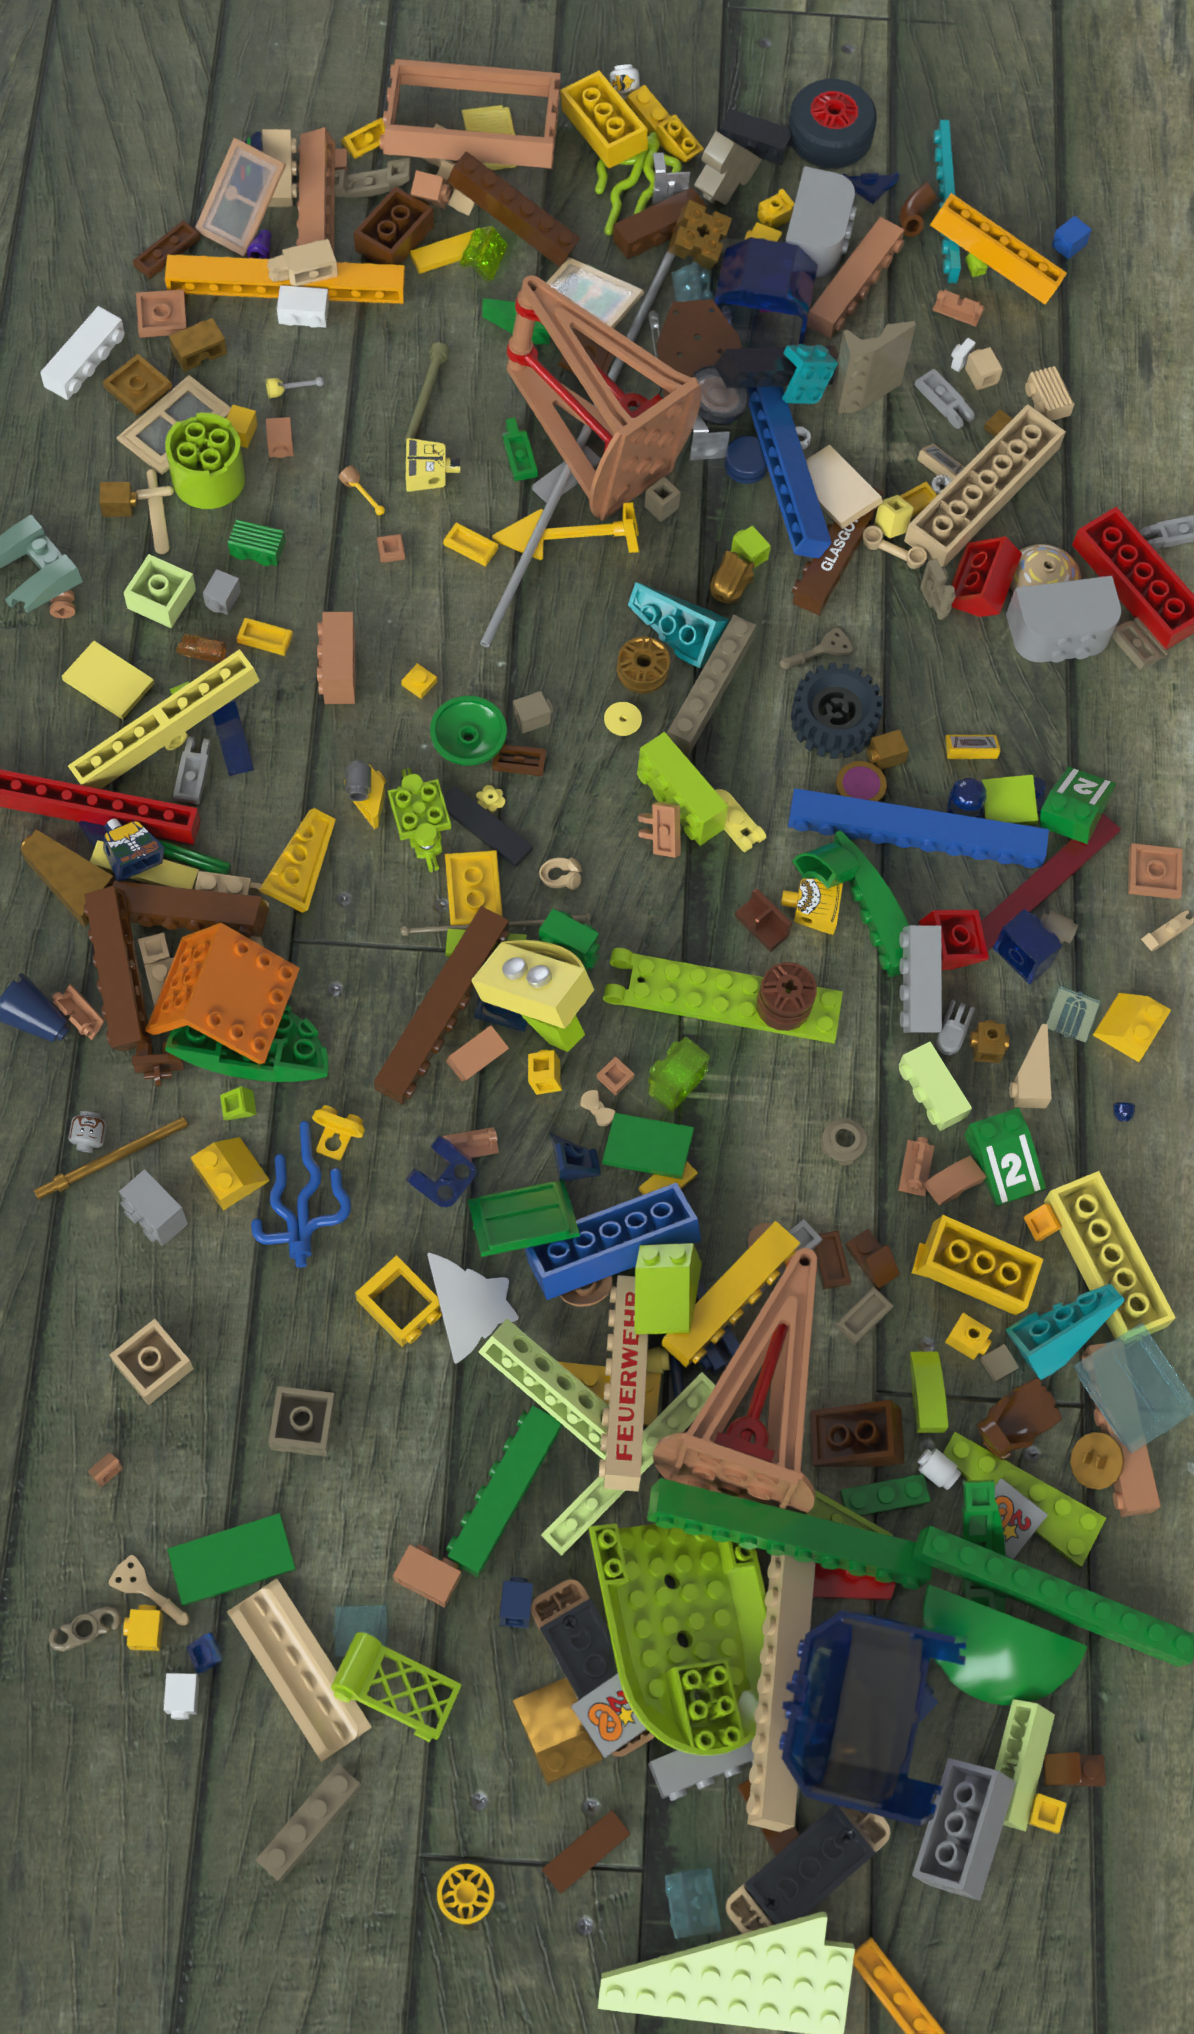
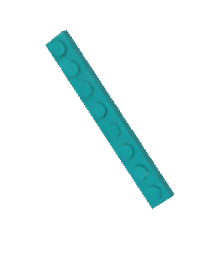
(944, 173)

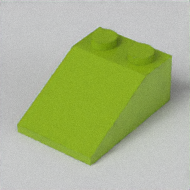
(666, 1288)

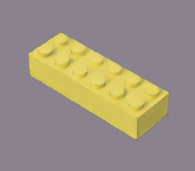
(1109, 1253)

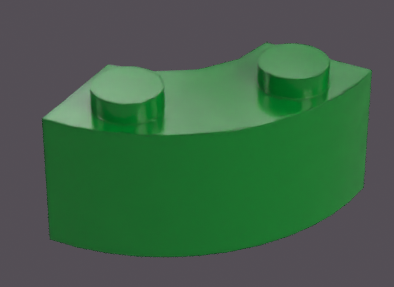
(828, 864)

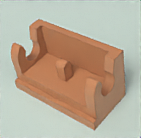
(477, 1053)

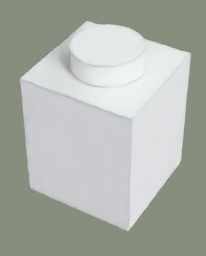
(181, 1695)

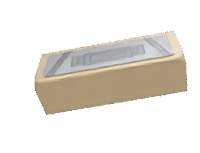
(939, 461)

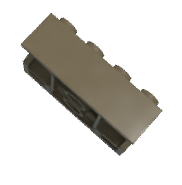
(870, 366)

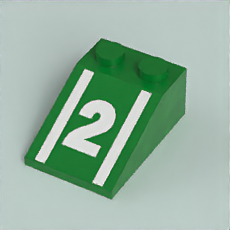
(1076, 804)
(1006, 1156)

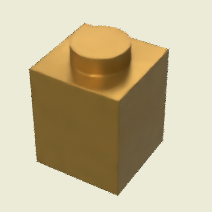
(117, 499)
(888, 750)

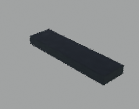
(486, 827)

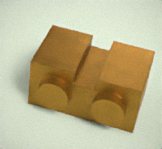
(198, 343)

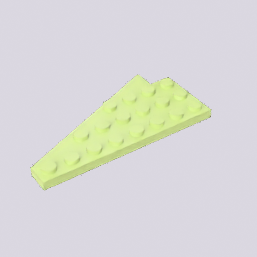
(759, 1979)

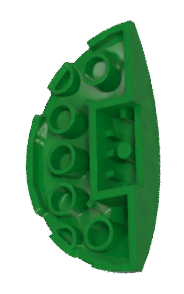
(293, 1055)
(1002, 1652)

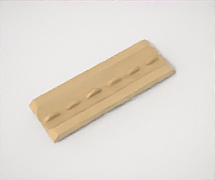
(298, 1669)

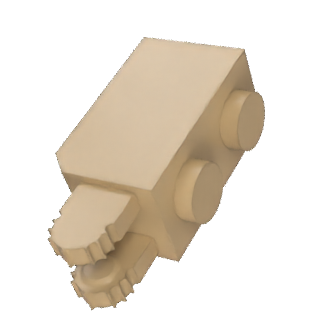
(304, 264)
(227, 884)

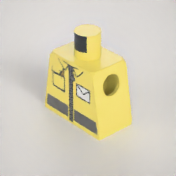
(427, 465)

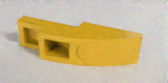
(670, 130)

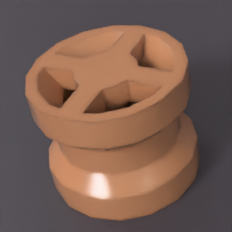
(62, 605)

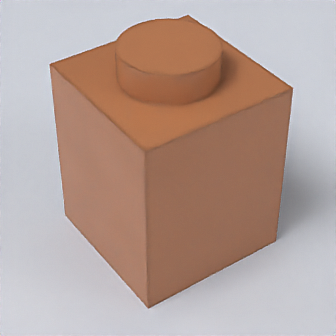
(279, 437)

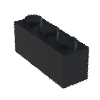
(758, 136)

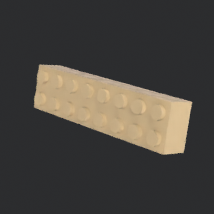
(985, 485)

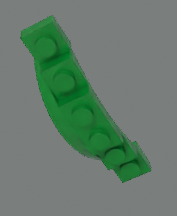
(984, 1528)

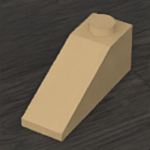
(1033, 1082)

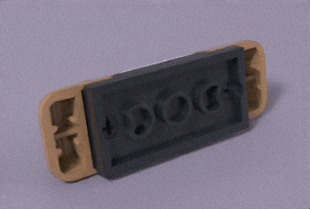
(579, 1643)

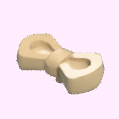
(603, 1115)

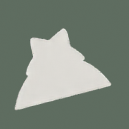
(469, 1304)

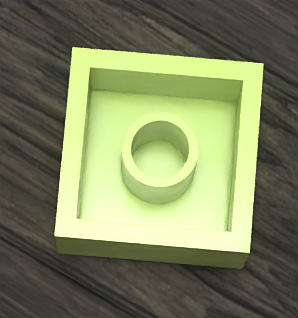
(160, 591)

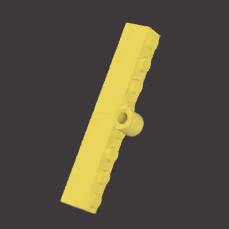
(165, 723)

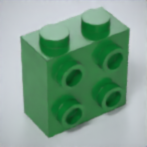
(578, 938)

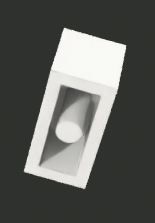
(303, 306)

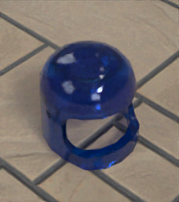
(968, 794)

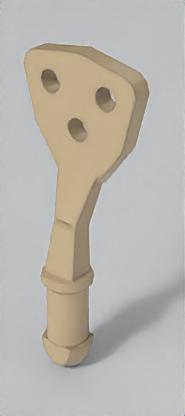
(141, 1586)

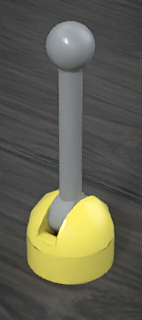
(276, 387)

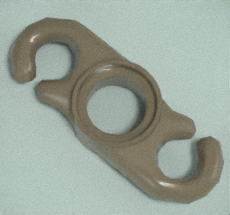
(74, 1639)

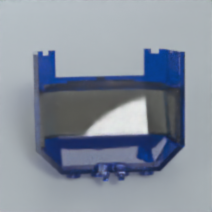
(861, 1713)

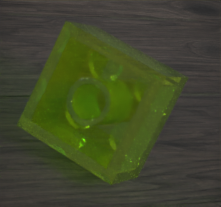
(678, 1073)

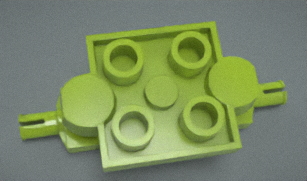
(420, 815)

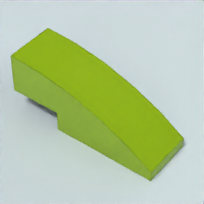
(928, 1392)

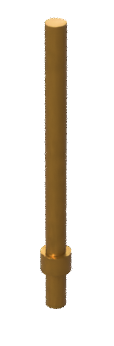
(61, 1182)

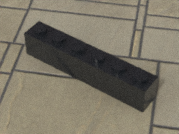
(759, 367)

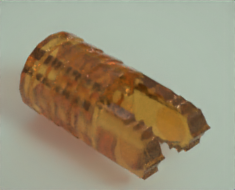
(202, 648)

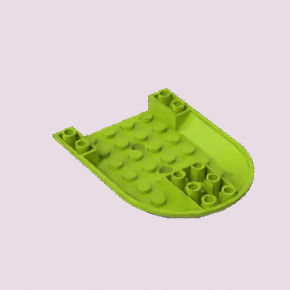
(713, 1604)

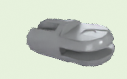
(953, 1032)

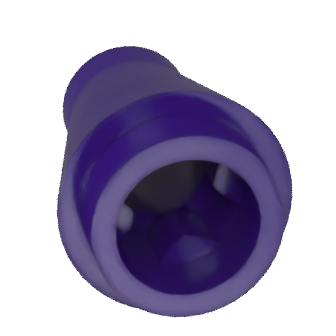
(260, 246)

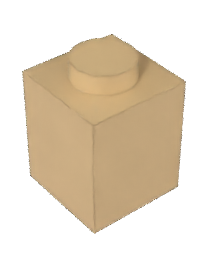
(983, 368)

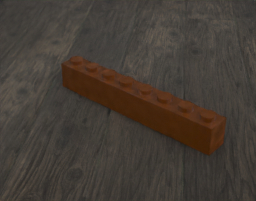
(440, 1007)

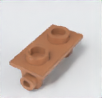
(962, 310)
(79, 1010)
(476, 1142)
(916, 1166)

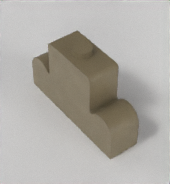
(725, 168)

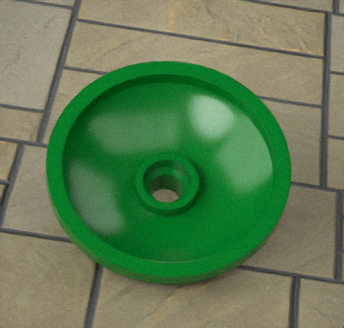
(468, 718)

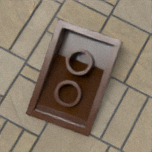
(858, 1435)

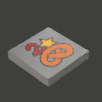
(1018, 1517)
(608, 1717)

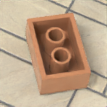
(336, 657)

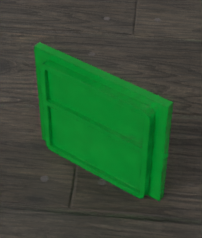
(523, 1218)

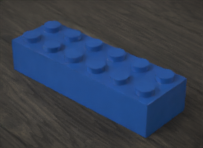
(612, 1240)

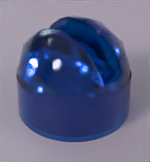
(1124, 1111)

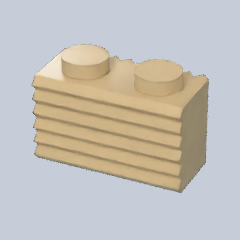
(1049, 393)

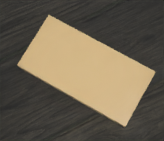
(840, 488)

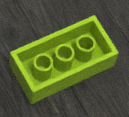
(680, 783)

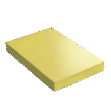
(108, 680)

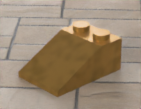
(556, 1732)

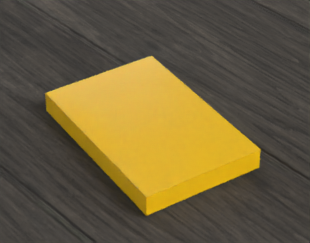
(472, 884)

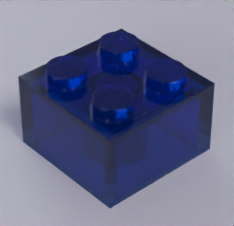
(1027, 946)

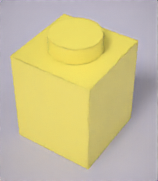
(893, 516)

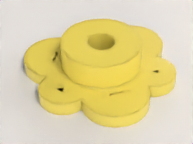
(496, 800)

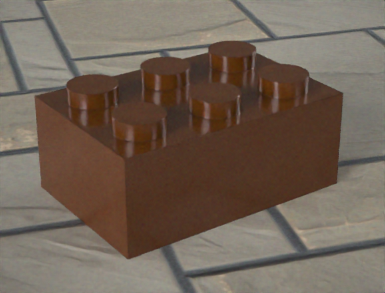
(394, 228)

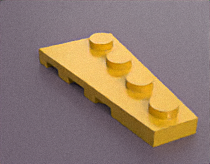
(299, 865)

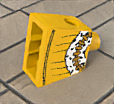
(815, 904)

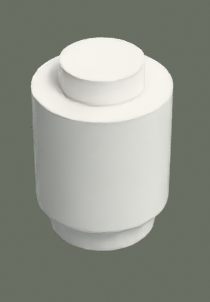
(938, 1468)

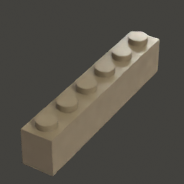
(711, 684)

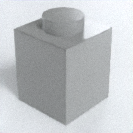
(221, 592)

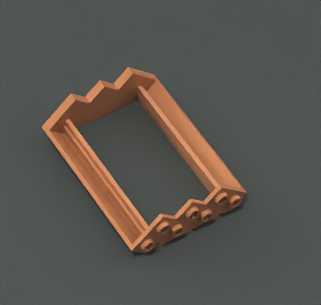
(483, 146)

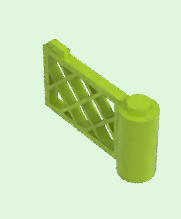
(357, 1675)

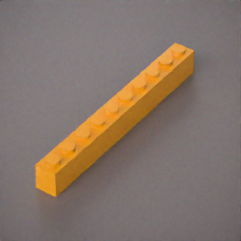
(250, 279)

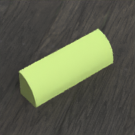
(1023, 1757)

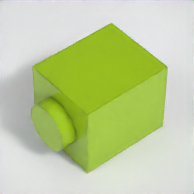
(751, 546)

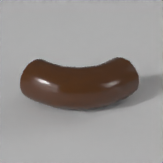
(914, 207)

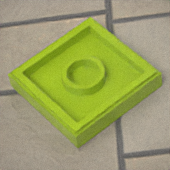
(1011, 800)

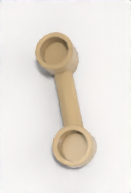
(873, 540)

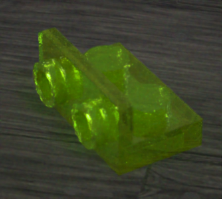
(484, 252)

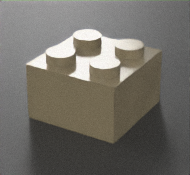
(302, 1421)

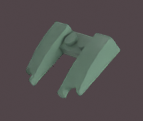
(56, 570)

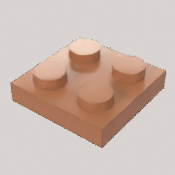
(161, 313)
(1155, 871)

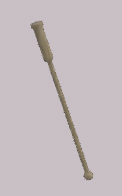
(405, 930)

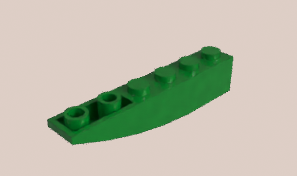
(877, 908)

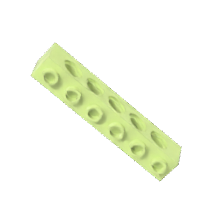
(547, 1383)

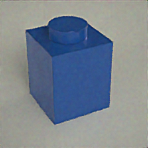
(1071, 237)

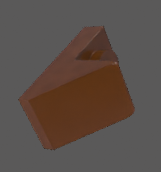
(873, 1259)
(1074, 1770)

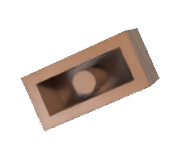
(431, 189)
(427, 1575)

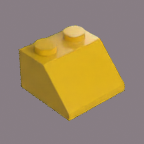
(1132, 1024)
(229, 1171)

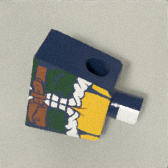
(130, 849)

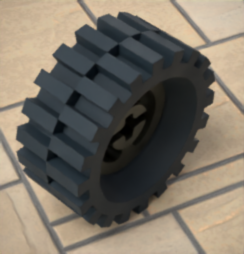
(846, 693)

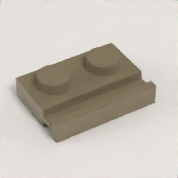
(1139, 643)

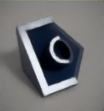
(573, 1160)

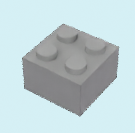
(153, 1208)

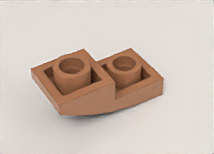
(954, 1180)

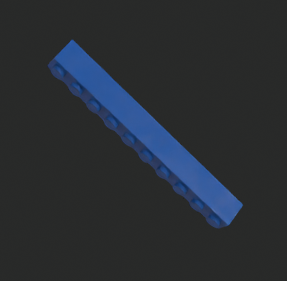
(789, 471)
(918, 828)

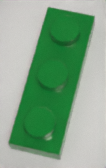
(886, 1495)

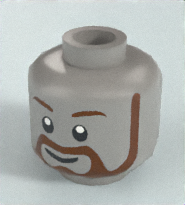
(87, 1131)

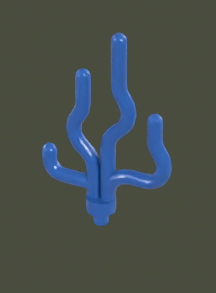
(300, 1231)

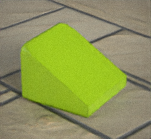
(238, 1103)

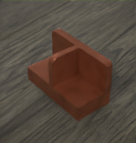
(764, 920)

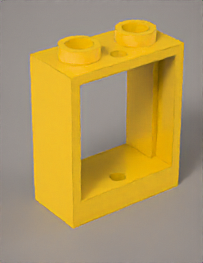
(380, 1282)

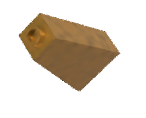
(64, 872)

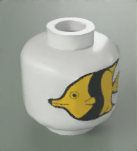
(625, 80)

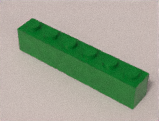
(504, 1491)

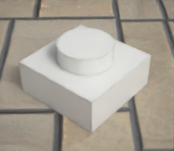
(961, 353)

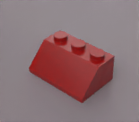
(985, 576)

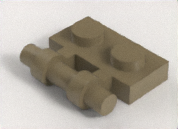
(935, 589)

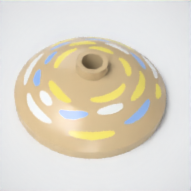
(1032, 569)

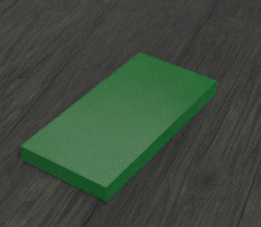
(231, 1559)

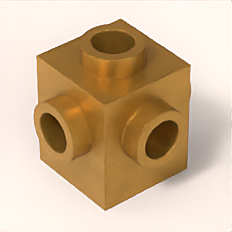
(989, 1042)

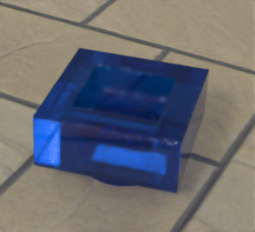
(204, 1653)

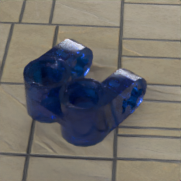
(449, 1177)

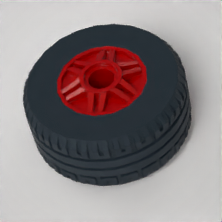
(832, 123)

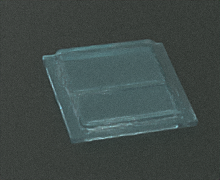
(1135, 1388)

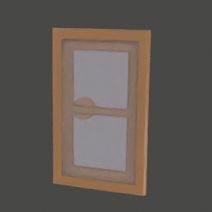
(240, 197)

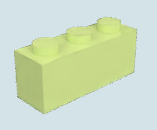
(934, 1086)

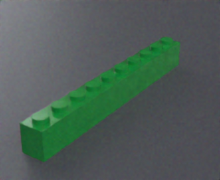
(786, 1533)
(1054, 1596)

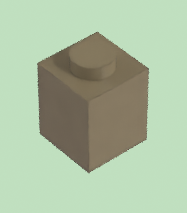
(662, 499)
(532, 712)

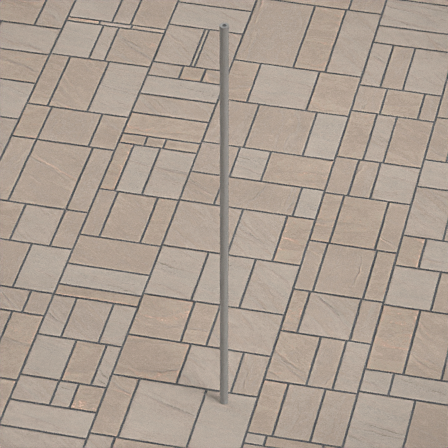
(566, 472)

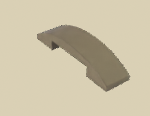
(372, 182)

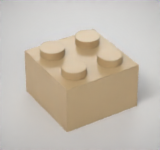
(151, 1361)

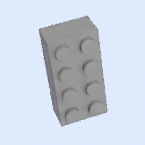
(965, 1829)

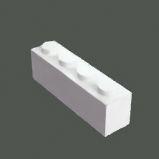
(83, 353)

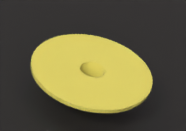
(623, 718)

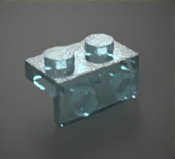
(692, 284)
(692, 1903)

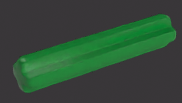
(195, 858)

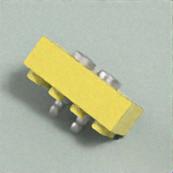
(531, 983)

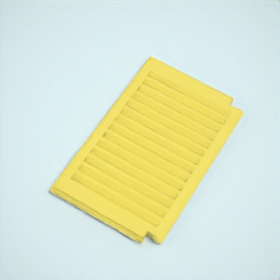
(490, 120)

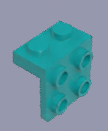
(812, 374)

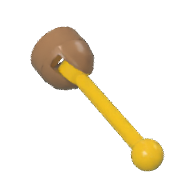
(350, 478)

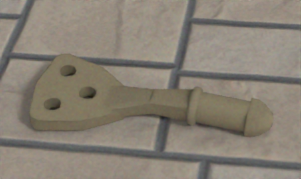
(824, 647)

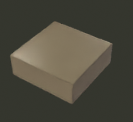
(999, 1363)

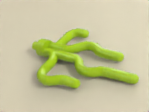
(644, 158)

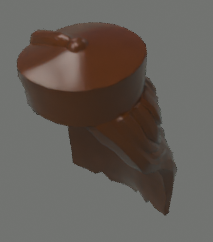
(1018, 1419)

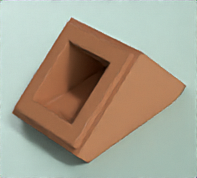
(105, 1469)

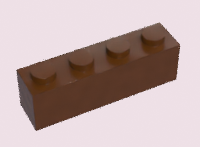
(652, 225)

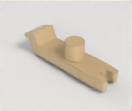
(1167, 931)

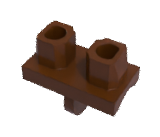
(155, 1066)

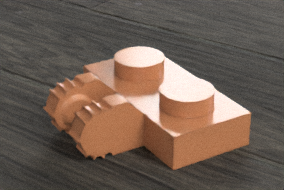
(665, 829)

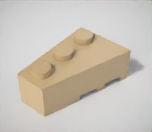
(281, 146)

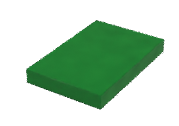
(648, 1146)

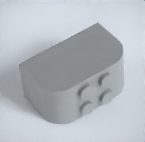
(823, 218)
(1064, 619)

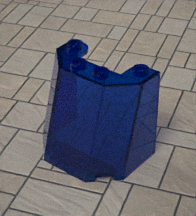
(768, 278)

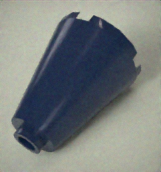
(31, 1011)

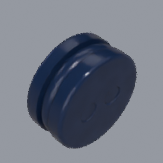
(745, 460)

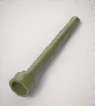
(438, 354)

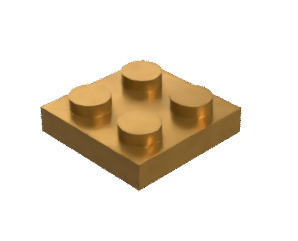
(137, 384)

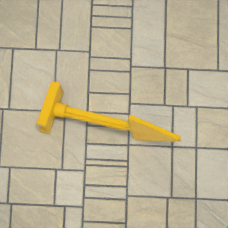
(518, 534)

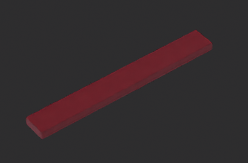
(1047, 879)

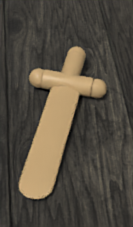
(156, 508)

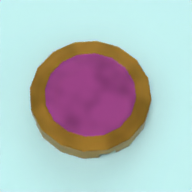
(861, 781)

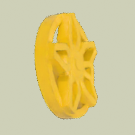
(465, 1893)

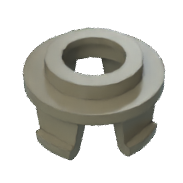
(844, 1155)

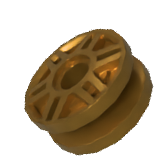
(645, 651)

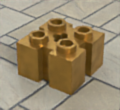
(695, 222)

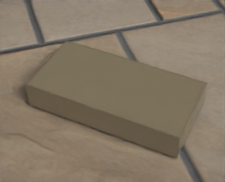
(864, 1316)

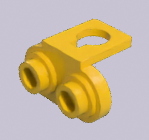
(334, 1124)

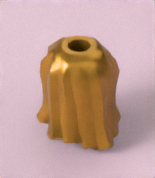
(731, 578)

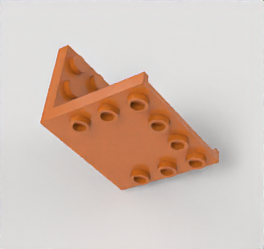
(225, 991)

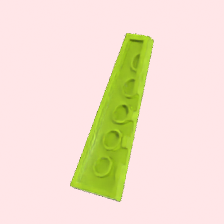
(1069, 1524)

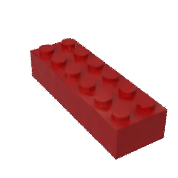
(1139, 575)

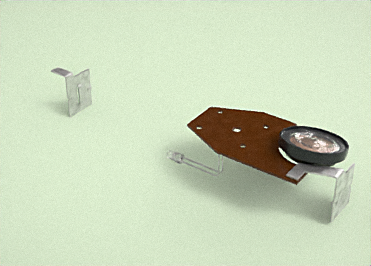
(698, 356)

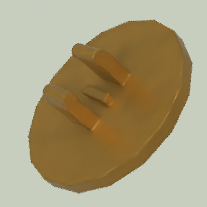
(1097, 1460)

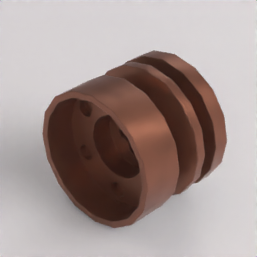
(782, 1009)

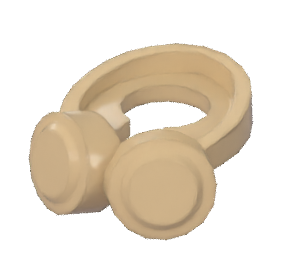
(571, 880)

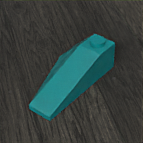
(683, 625)
(1055, 1336)

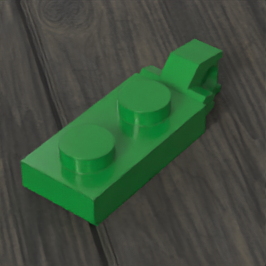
(519, 452)

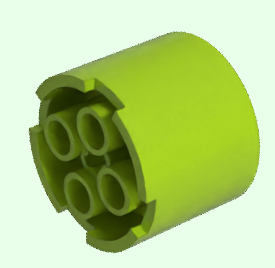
(205, 461)

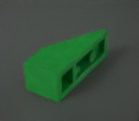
(504, 315)

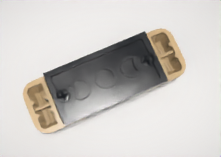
(808, 1869)

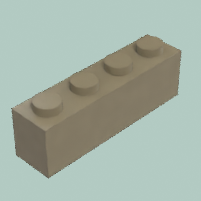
(308, 1823)

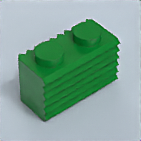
(256, 543)

